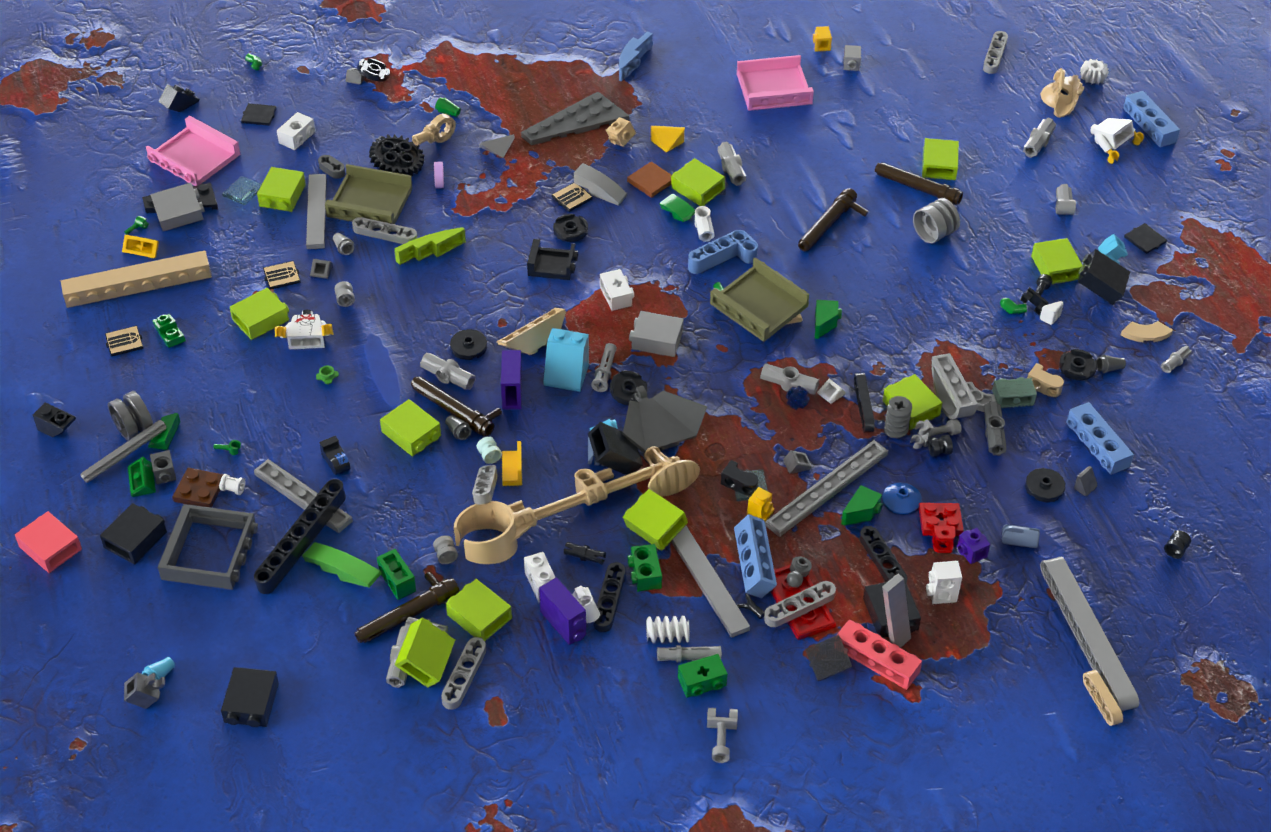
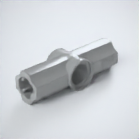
(1039, 137)
(731, 163)
(448, 371)
(789, 378)
(396, 676)

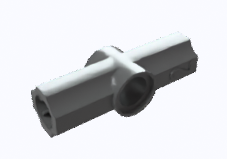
(994, 428)

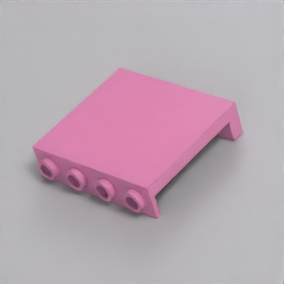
(773, 83)
(195, 152)

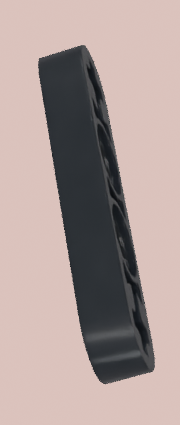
(864, 402)
(879, 559)
(612, 597)

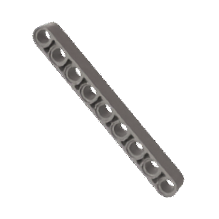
(1088, 631)

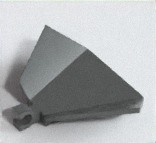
(661, 420)

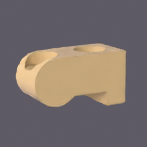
(1046, 382)

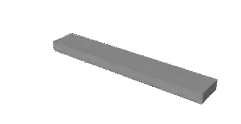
(316, 211)
(297, 492)
(896, 610)

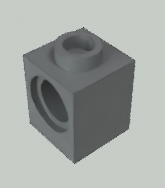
(163, 467)

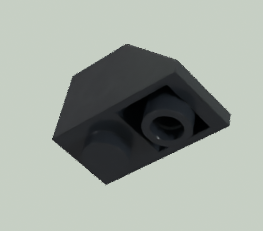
(177, 98)
(52, 420)

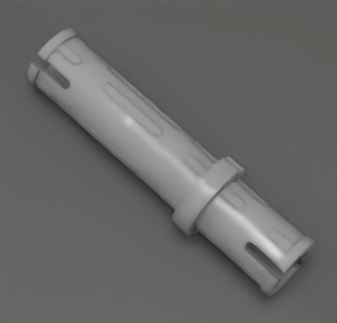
(686, 653)

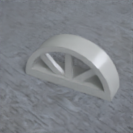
(952, 388)

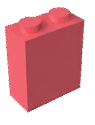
(48, 542)

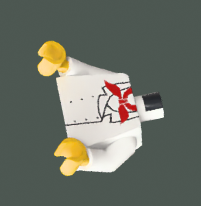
(1113, 133)
(305, 331)

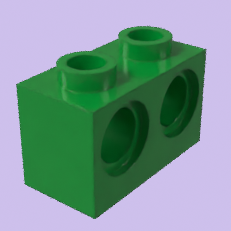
(646, 567)
(396, 574)

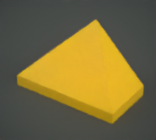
(667, 137)
(140, 246)

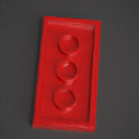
(810, 622)

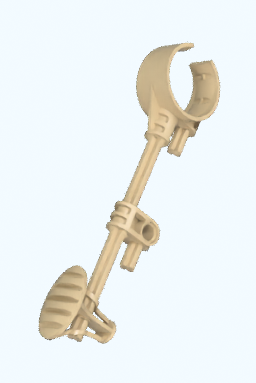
(666, 475)

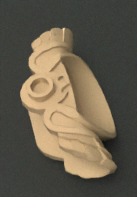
(1052, 95)

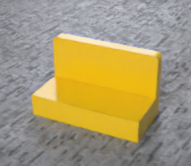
(512, 467)

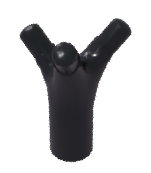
(750, 605)

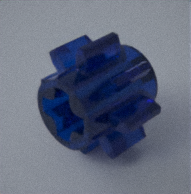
(797, 397)

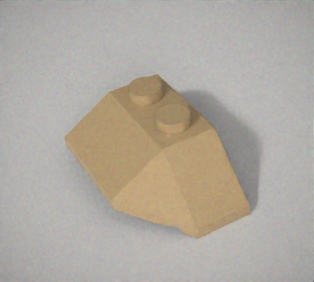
(534, 334)

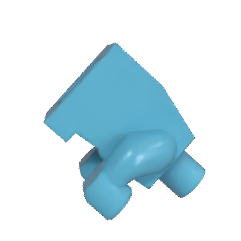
(1113, 248)

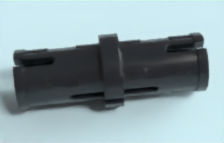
(584, 553)

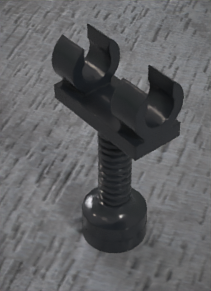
(1043, 283)

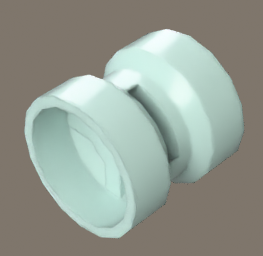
(489, 450)

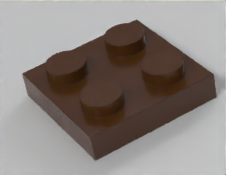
(198, 488)

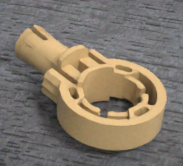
(431, 131)

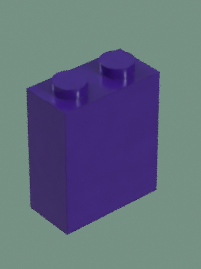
(511, 379)
(563, 611)

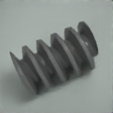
(898, 417)

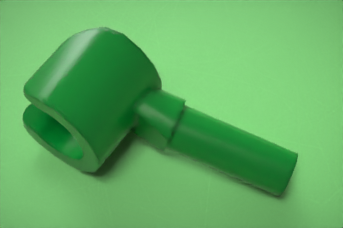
(139, 222)
(233, 447)

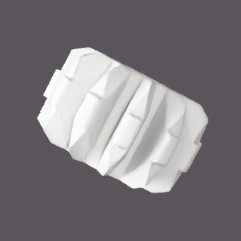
(1094, 71)

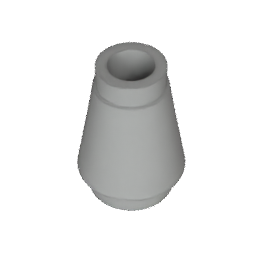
(344, 245)

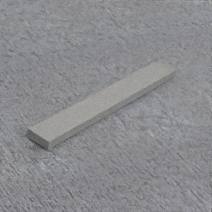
(826, 488)
(710, 583)

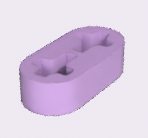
(438, 175)

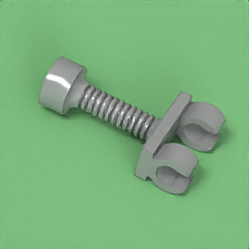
(927, 430)
(720, 752)

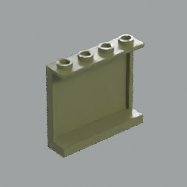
(370, 195)
(761, 300)

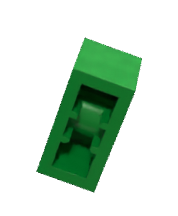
(702, 675)

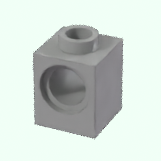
(852, 58)

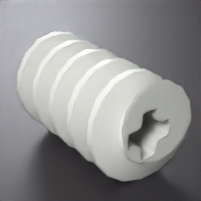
(667, 629)

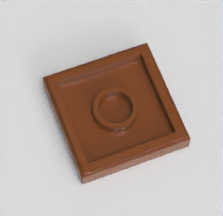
(650, 179)

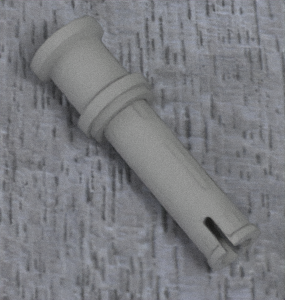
(609, 353)

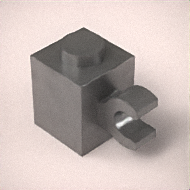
(143, 689)

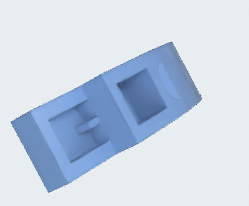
(632, 53)

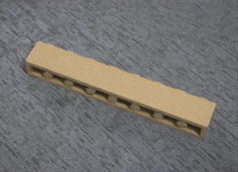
(135, 279)

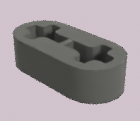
(331, 166)

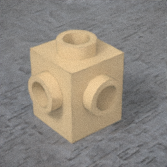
(620, 132)

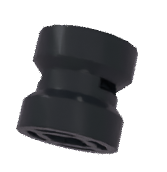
(940, 445)
(1177, 544)

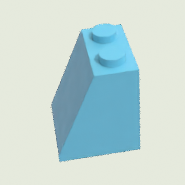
(566, 359)

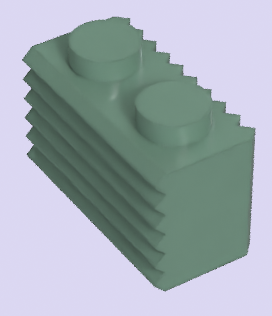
(1014, 392)

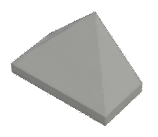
(498, 146)

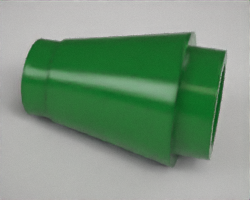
(447, 107)

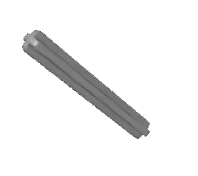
(123, 451)

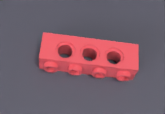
(880, 654)

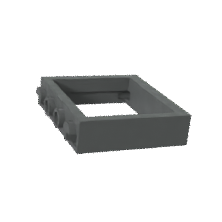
(210, 516)

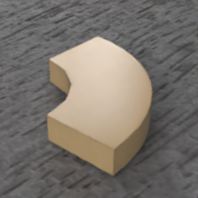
(1152, 332)

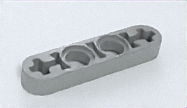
(997, 52)
(365, 227)
(485, 484)
(797, 601)
(462, 672)

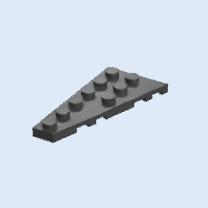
(577, 118)

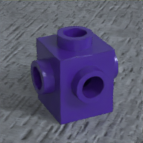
(973, 545)

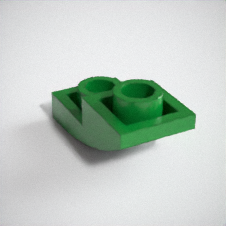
(678, 207)
(168, 330)

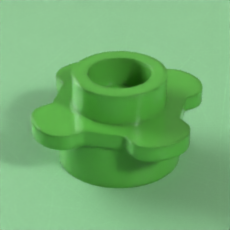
(327, 374)

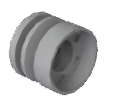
(936, 220)

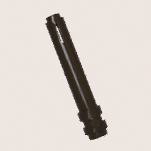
(919, 183)
(841, 204)
(480, 423)
(434, 596)

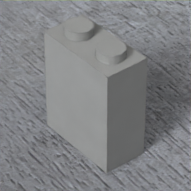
(177, 206)
(656, 333)

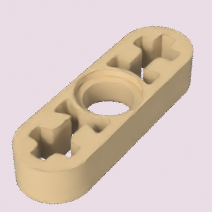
(1102, 697)

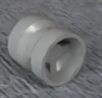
(344, 294)
(445, 549)

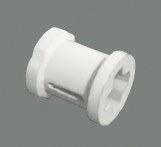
(232, 484)

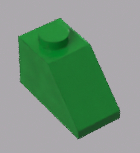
(826, 316)
(862, 506)

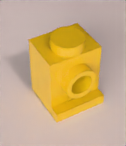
(822, 39)
(760, 504)

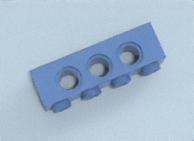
(1151, 118)
(1100, 438)
(755, 556)

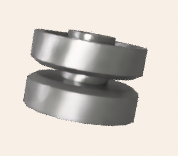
(130, 415)

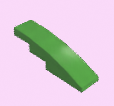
(343, 564)

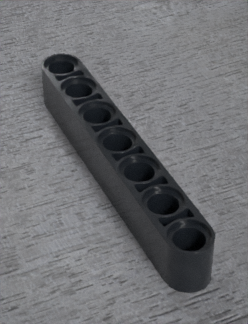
(299, 536)

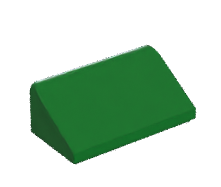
(164, 439)
(141, 477)

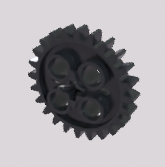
(396, 155)

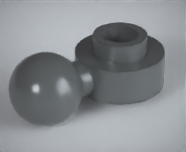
(799, 568)

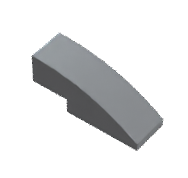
(599, 184)

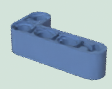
(722, 249)

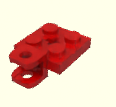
(942, 531)

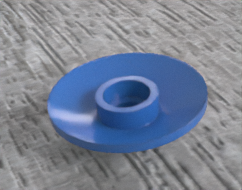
(901, 498)

